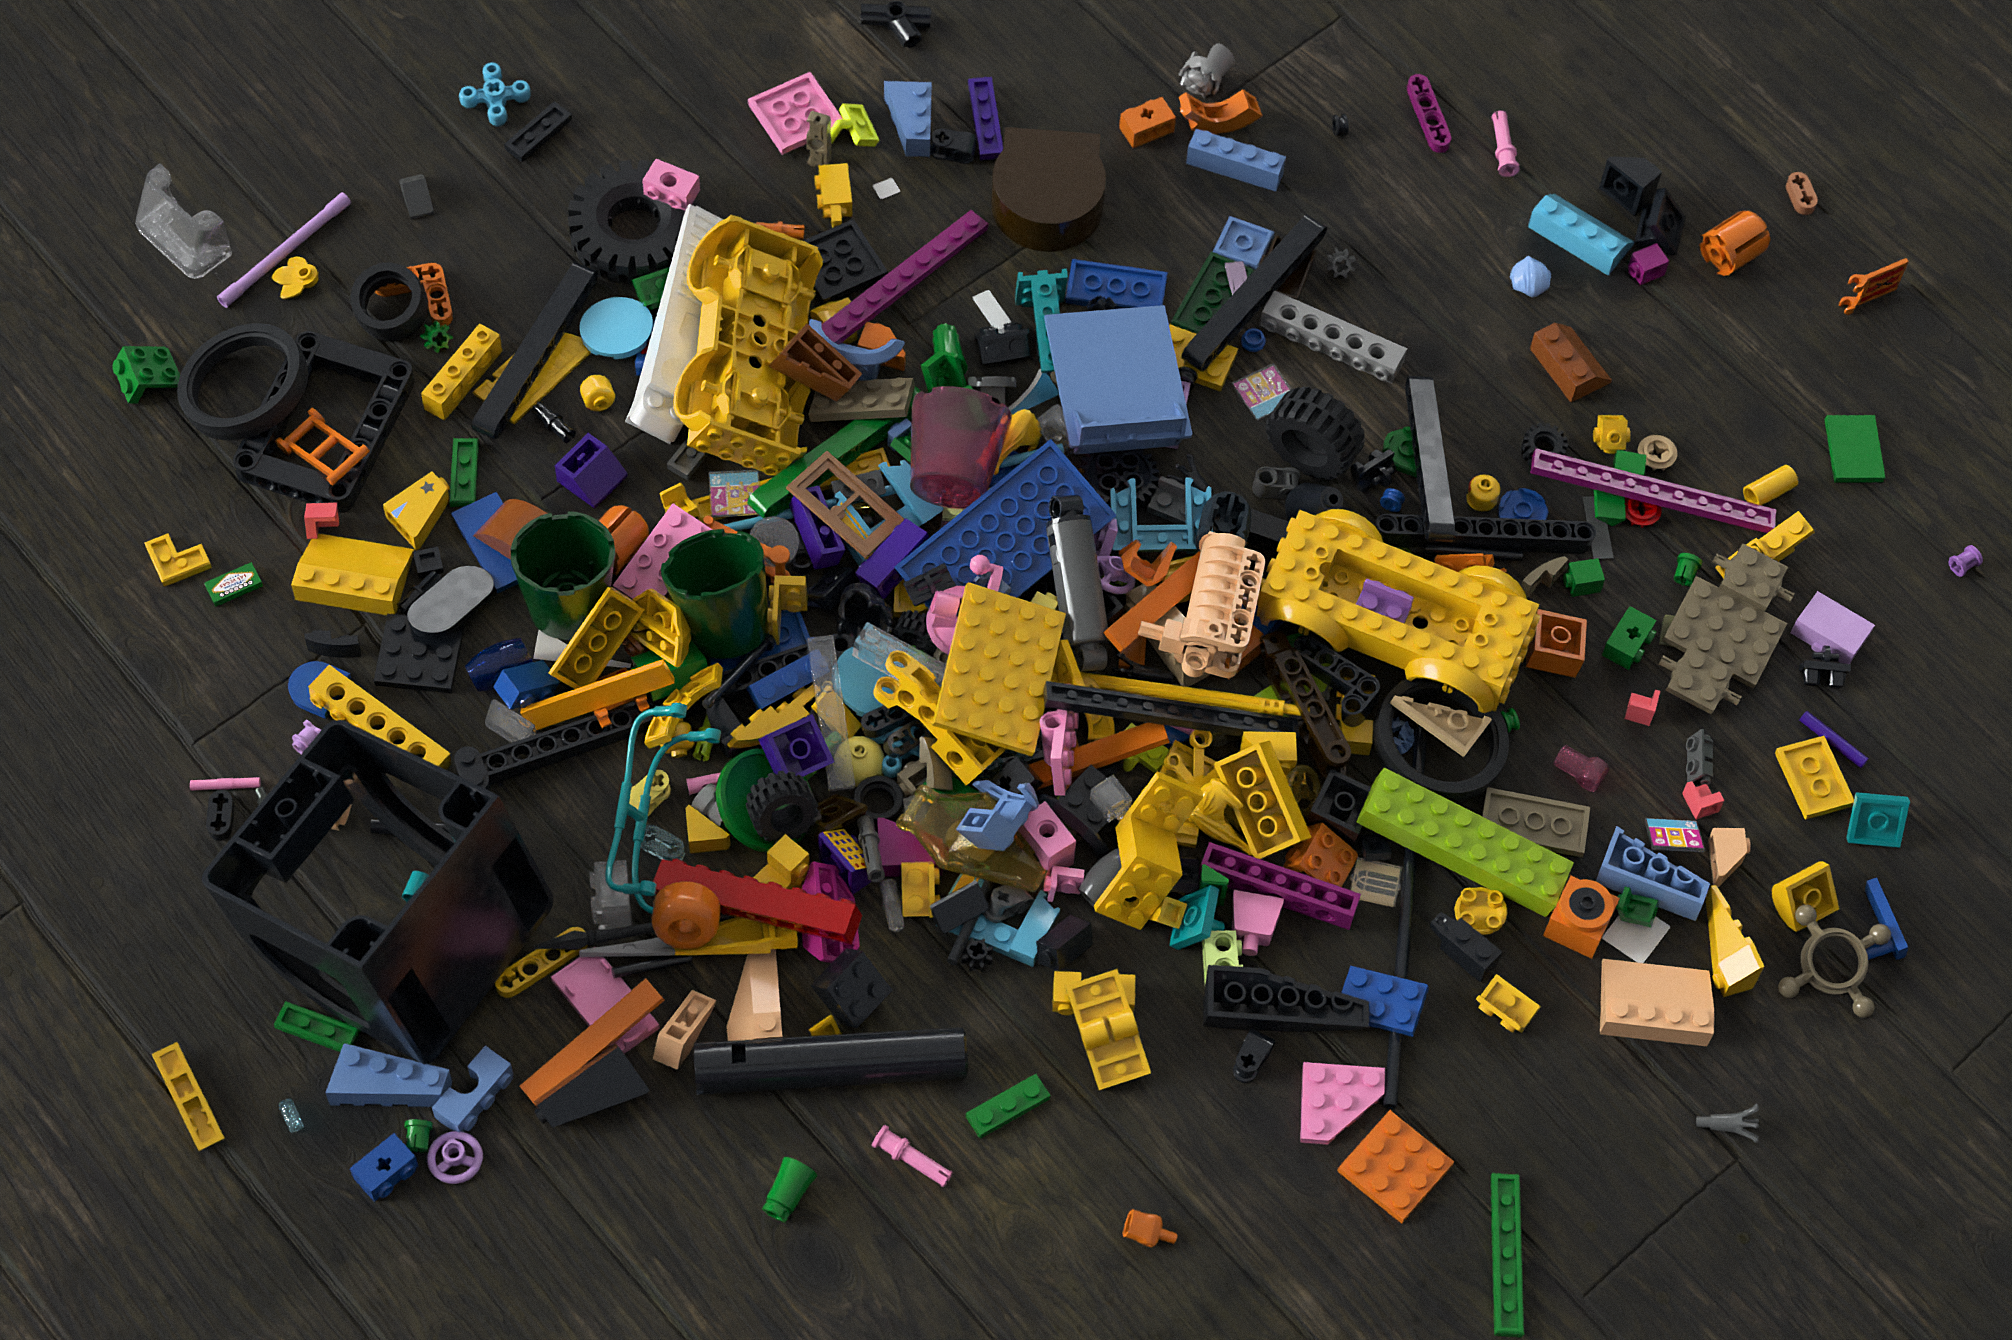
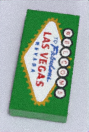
(233, 584)

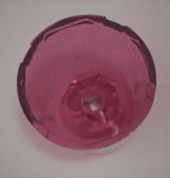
(955, 444)

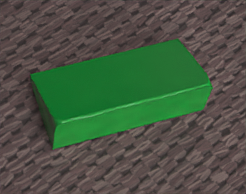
(1609, 507)
(1211, 877)

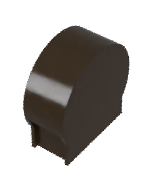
(1048, 188)

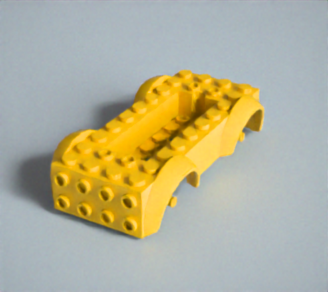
(720, 397)
(1474, 616)

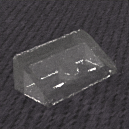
(1054, 428)
(508, 723)

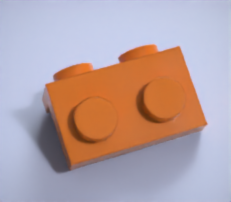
(1461, 561)

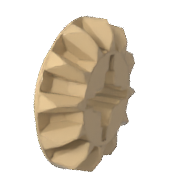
(1661, 445)

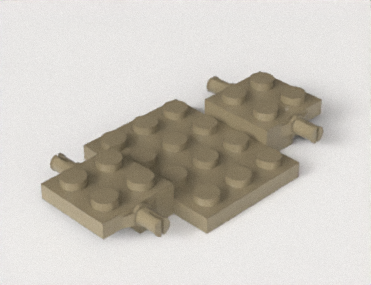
(1726, 629)

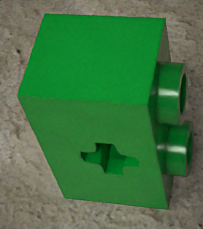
(1629, 638)

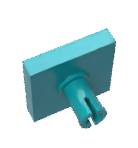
(1878, 819)
(1197, 919)

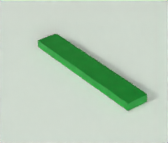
(1507, 1255)

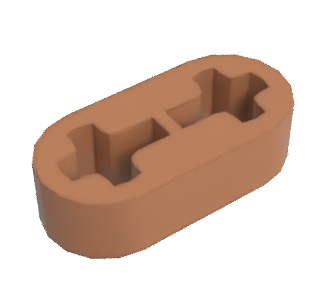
(1798, 194)

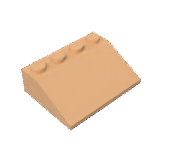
(1656, 1002)

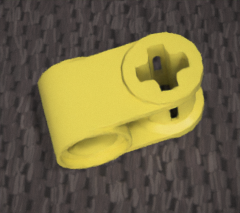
(656, 791)

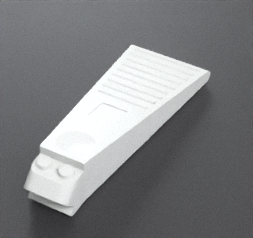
(673, 336)

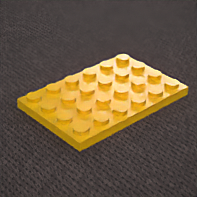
(999, 669)

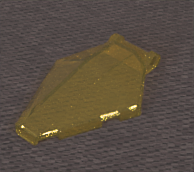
(955, 853)

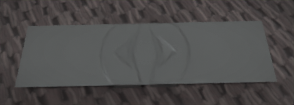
(1601, 544)

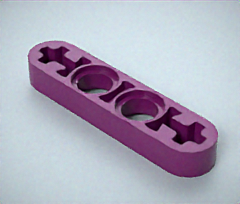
(1431, 112)

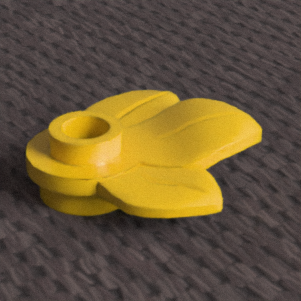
(295, 277)

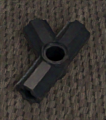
(899, 19)

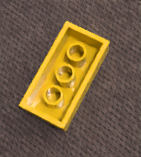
(1269, 811)

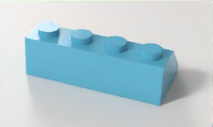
(1579, 233)

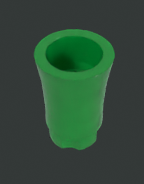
(947, 339)
(788, 1188)

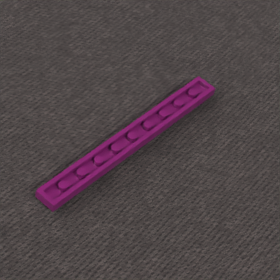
(904, 277)
(1653, 491)

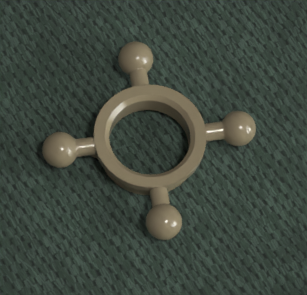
(1790, 986)

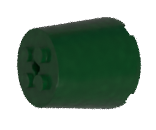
(562, 569)
(720, 590)

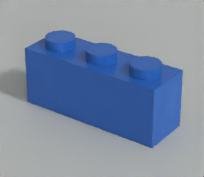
(781, 683)

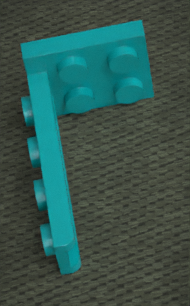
(1044, 294)

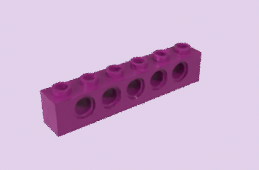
(1299, 891)

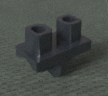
(1375, 471)
(925, 585)
(1836, 671)

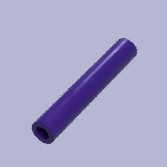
(1834, 739)

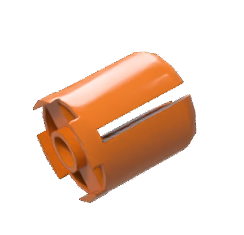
(1735, 242)
(628, 533)

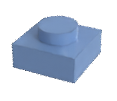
(899, 430)

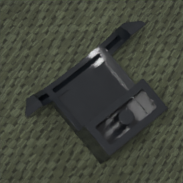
(1080, 812)

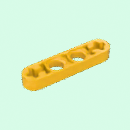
(544, 968)

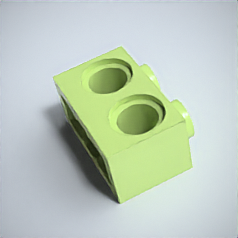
(1213, 956)

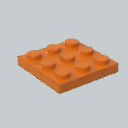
(1395, 1166)

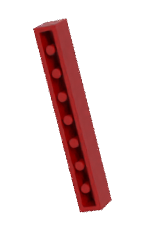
(769, 902)

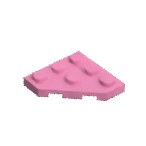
(1336, 1098)

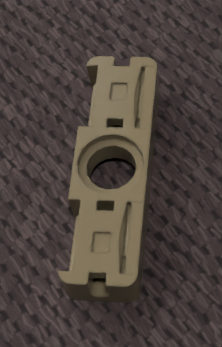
(819, 130)

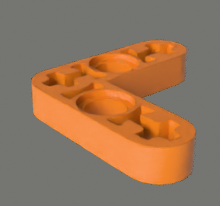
(430, 285)

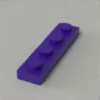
(985, 117)

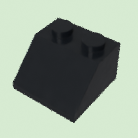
(1630, 182)

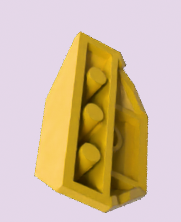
(662, 627)

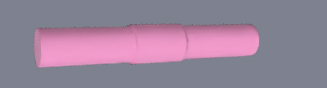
(225, 784)

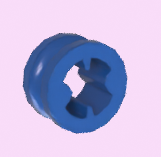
(1392, 500)

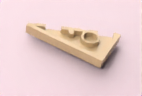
(1448, 725)

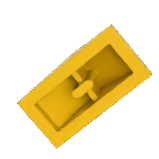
(704, 834)

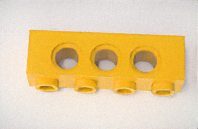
(461, 372)

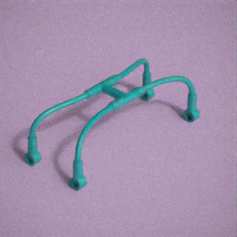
(645, 888)

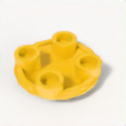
(1481, 909)

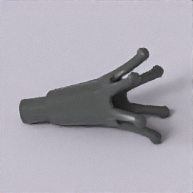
(1731, 1122)

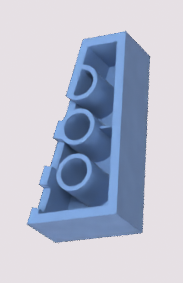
(1651, 876)
(384, 1079)

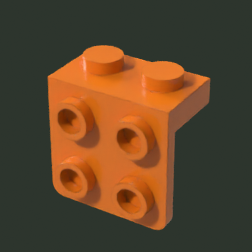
(1322, 856)

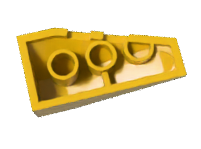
(1733, 957)

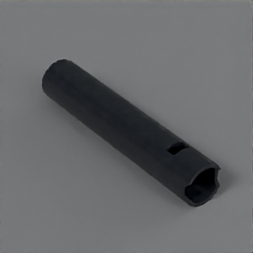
(831, 1060)

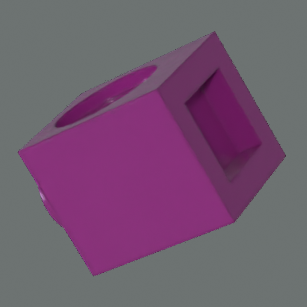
(1648, 264)

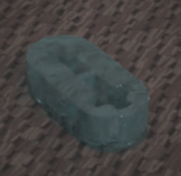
(663, 840)

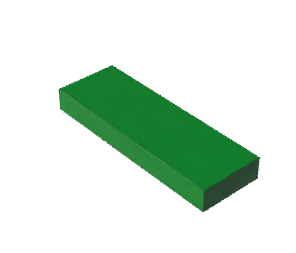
(464, 471)
(316, 1027)

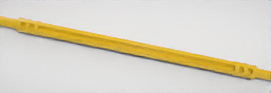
(1195, 695)

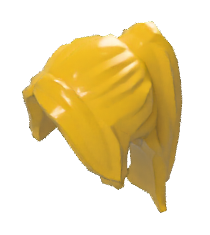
(1023, 431)
(1210, 814)

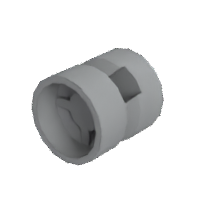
(706, 804)

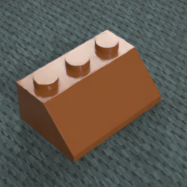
(1568, 361)

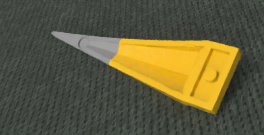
(732, 937)

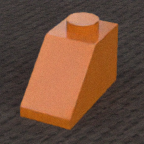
(875, 336)

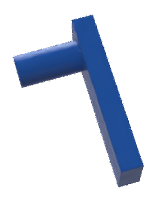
(1885, 916)

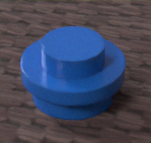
(1253, 340)

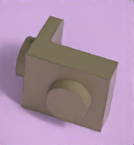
(910, 776)

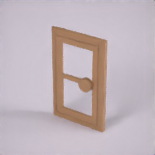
(834, 517)

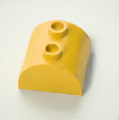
(1810, 887)

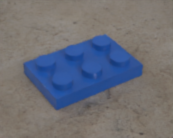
(1393, 1001)

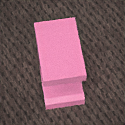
(1051, 851)

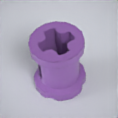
(1965, 560)

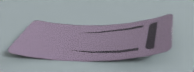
(1236, 274)

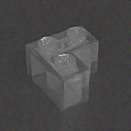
(610, 907)

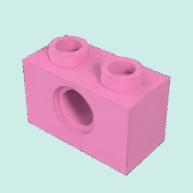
(671, 185)

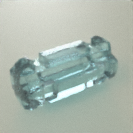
(291, 1115)

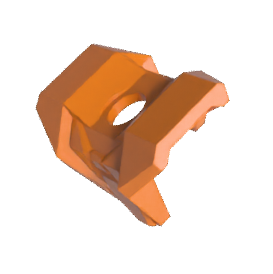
(1141, 569)

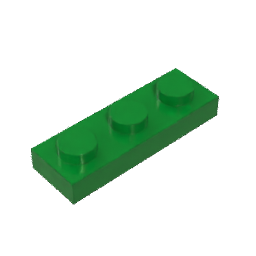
(1007, 1106)

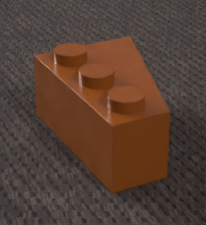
(816, 364)

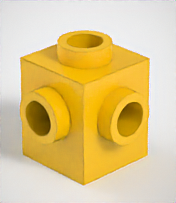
(1611, 433)

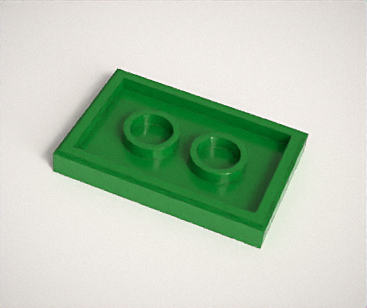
(1854, 448)

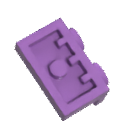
(1385, 600)

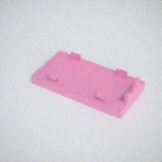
(593, 991)

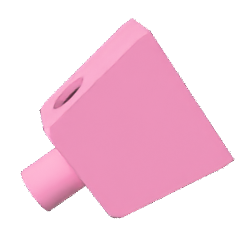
(1254, 919)

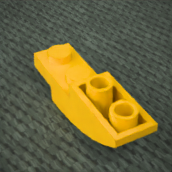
(1780, 540)
(772, 720)

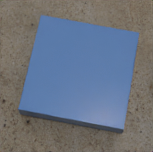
(1243, 242)

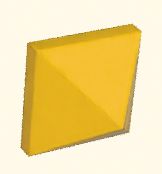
(825, 1027)

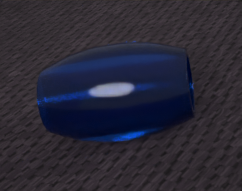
(490, 662)

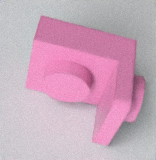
(1063, 880)

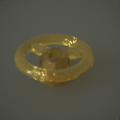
(1300, 788)

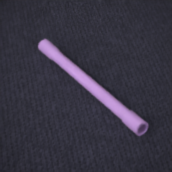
(237, 289)

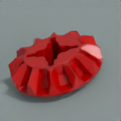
(1651, 514)

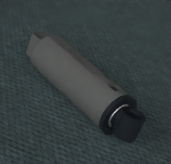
(1078, 581)

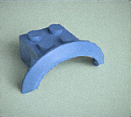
(865, 360)
(997, 827)

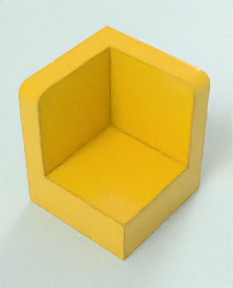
(1169, 912)

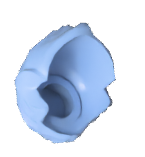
(1530, 277)

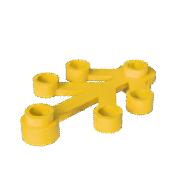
(1196, 778)

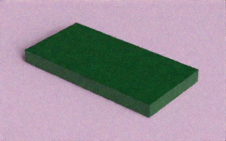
(1205, 295)

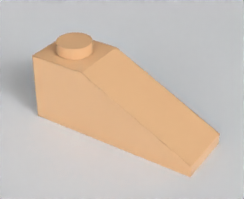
(683, 1029)

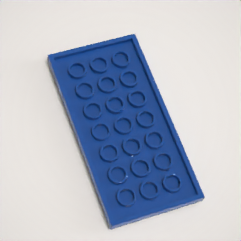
(1009, 524)

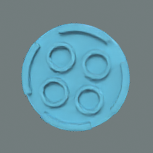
(616, 327)
(858, 683)

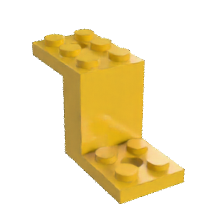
(1148, 851)

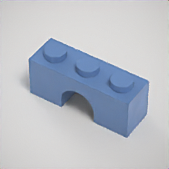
(461, 1110)

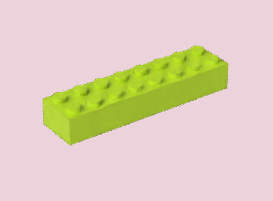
(1465, 842)

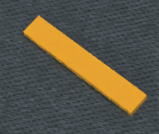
(598, 694)

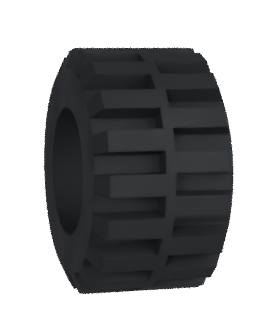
(778, 791)

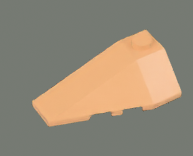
(757, 1001)

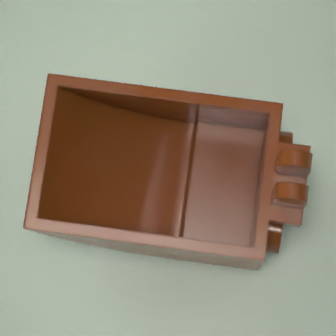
(505, 523)

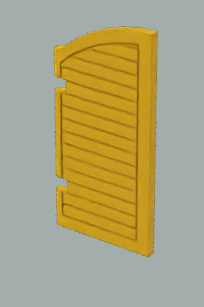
(563, 360)

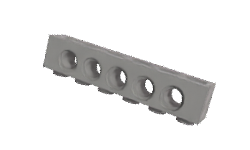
(1344, 336)

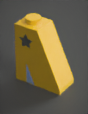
(418, 508)

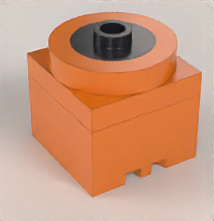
(1581, 916)

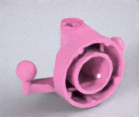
(942, 617)

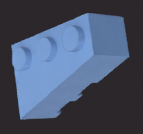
(911, 114)

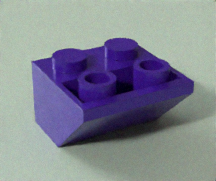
(590, 471)

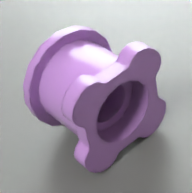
(305, 737)

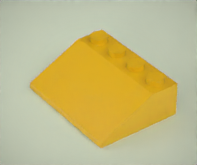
(352, 574)

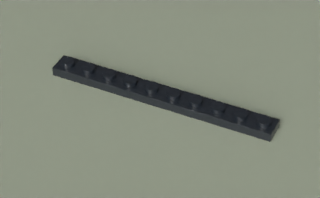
(1163, 711)

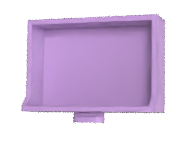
(1832, 625)

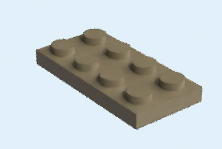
(865, 401)
(1544, 821)

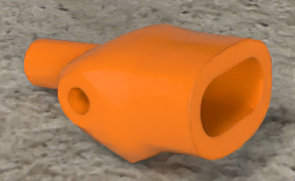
(1146, 1229)

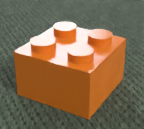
(1558, 644)

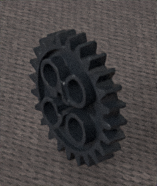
(1118, 472)

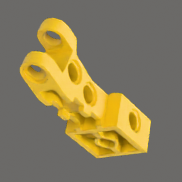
(919, 696)

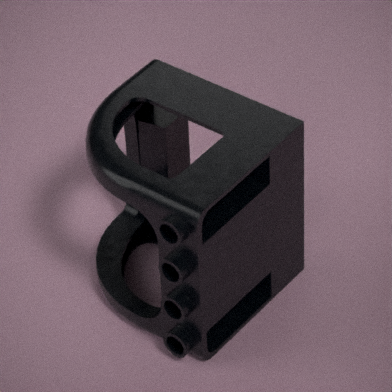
(450, 940)

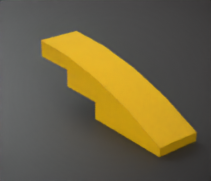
(188, 1096)

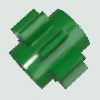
(432, 331)

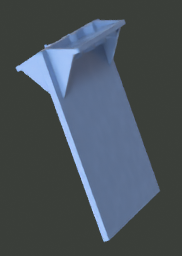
(1118, 379)

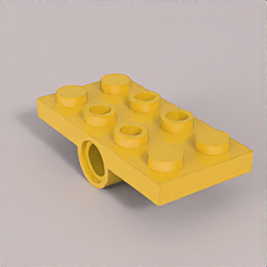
(1108, 1029)

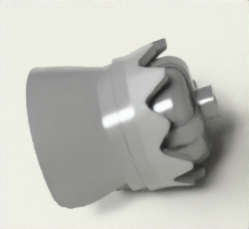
(1204, 74)

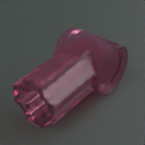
(1587, 771)

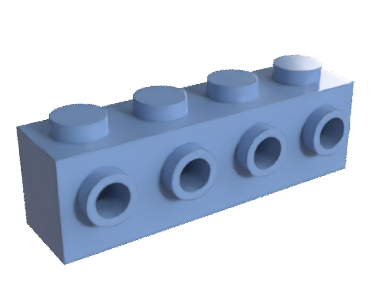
(1235, 160)

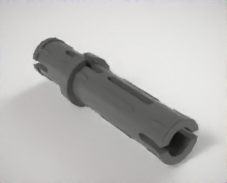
(869, 841)

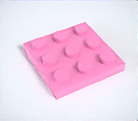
(786, 109)

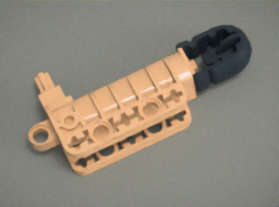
(1217, 594)

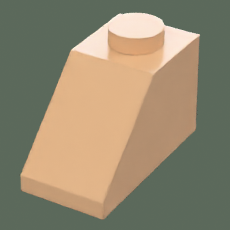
(1727, 852)

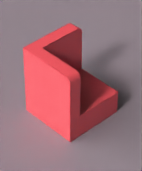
(318, 516)
(1642, 708)
(1701, 800)

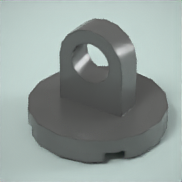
(993, 386)

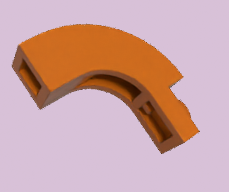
(1221, 116)

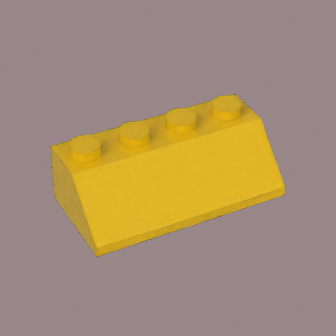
(597, 639)

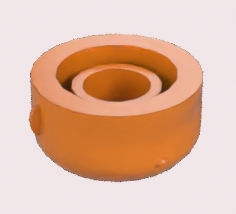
(687, 902)

